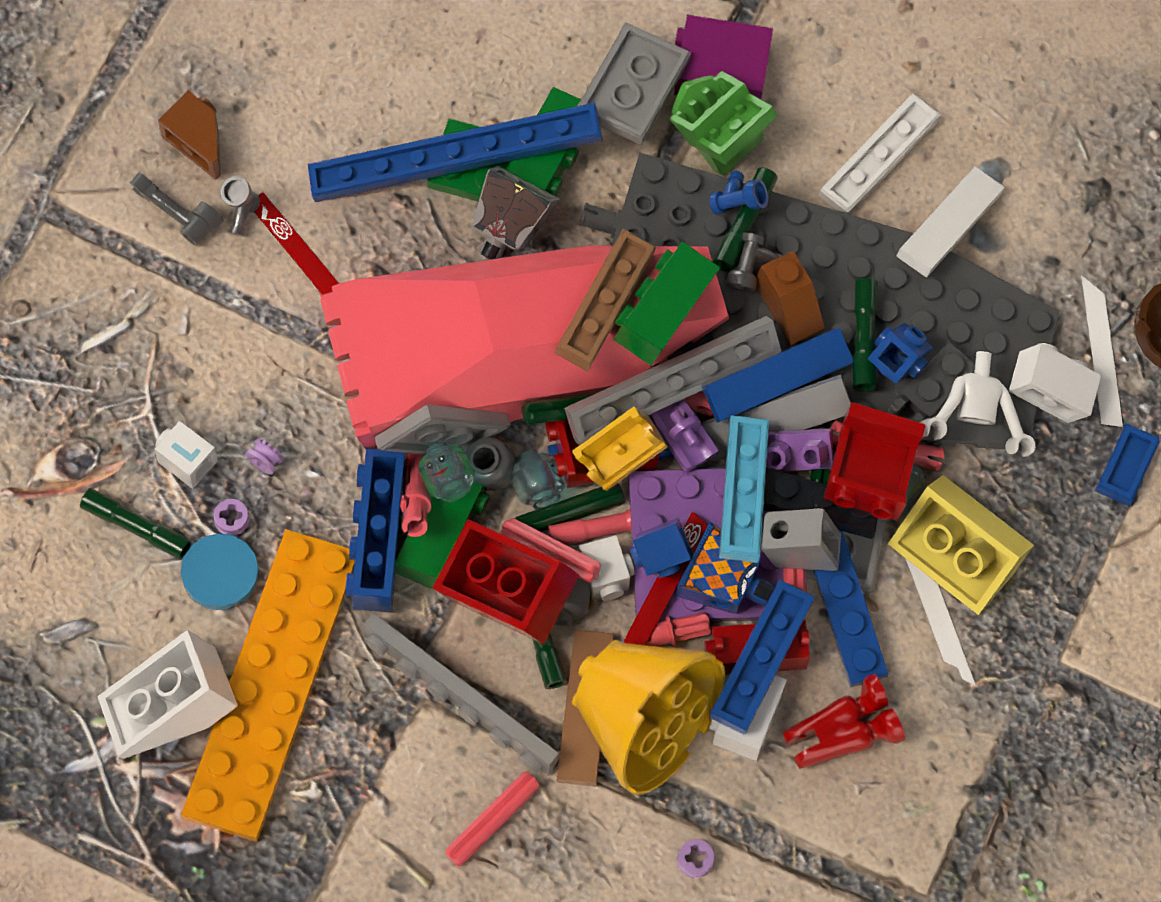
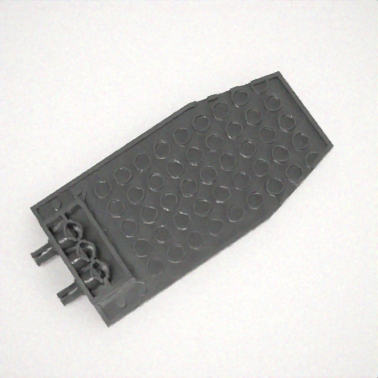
(835, 248)

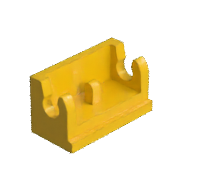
(620, 448)

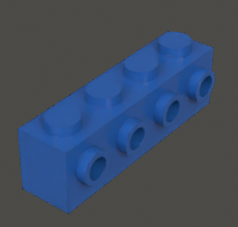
(378, 531)

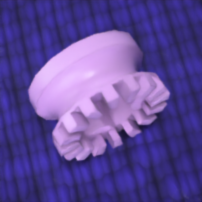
(264, 457)
(222, 509)
(688, 868)

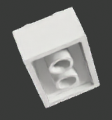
(167, 696)

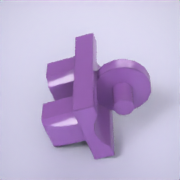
(684, 435)
(800, 450)

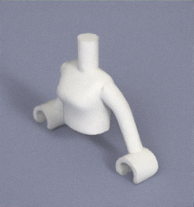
(977, 403)

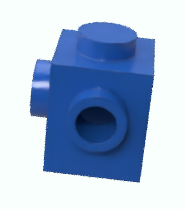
(661, 549)

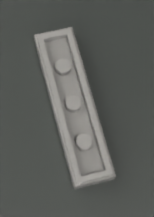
(790, 411)

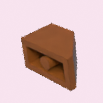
(193, 131)
(790, 298)

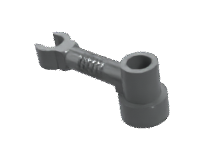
(196, 223)

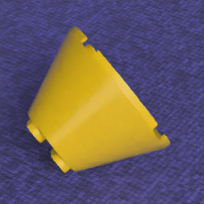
(647, 708)

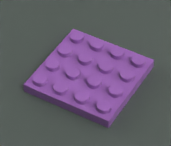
(674, 494)

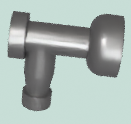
(238, 194)
(752, 251)

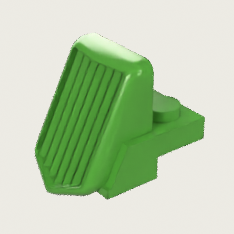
(721, 119)

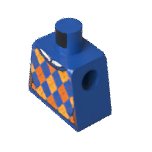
(721, 581)

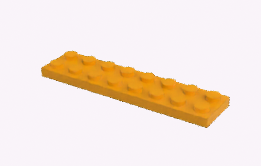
(270, 686)

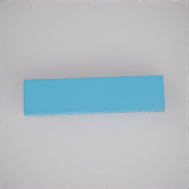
(744, 489)

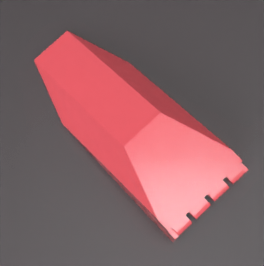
(482, 335)

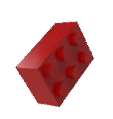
(506, 581)

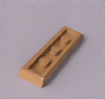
(605, 300)
(578, 748)

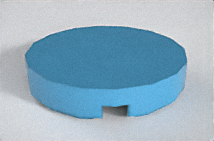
(219, 571)

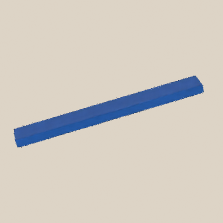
(455, 152)

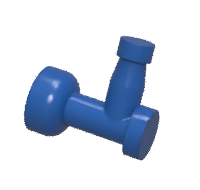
(753, 194)

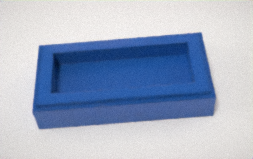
(1127, 465)

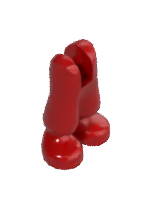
(840, 726)

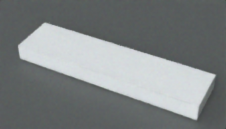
(879, 155)
(950, 222)

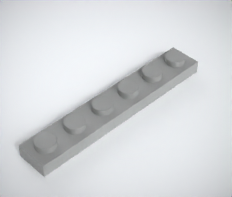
(675, 378)
(471, 704)

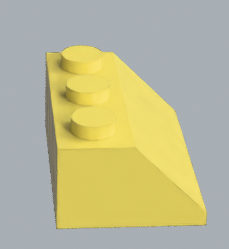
(960, 544)

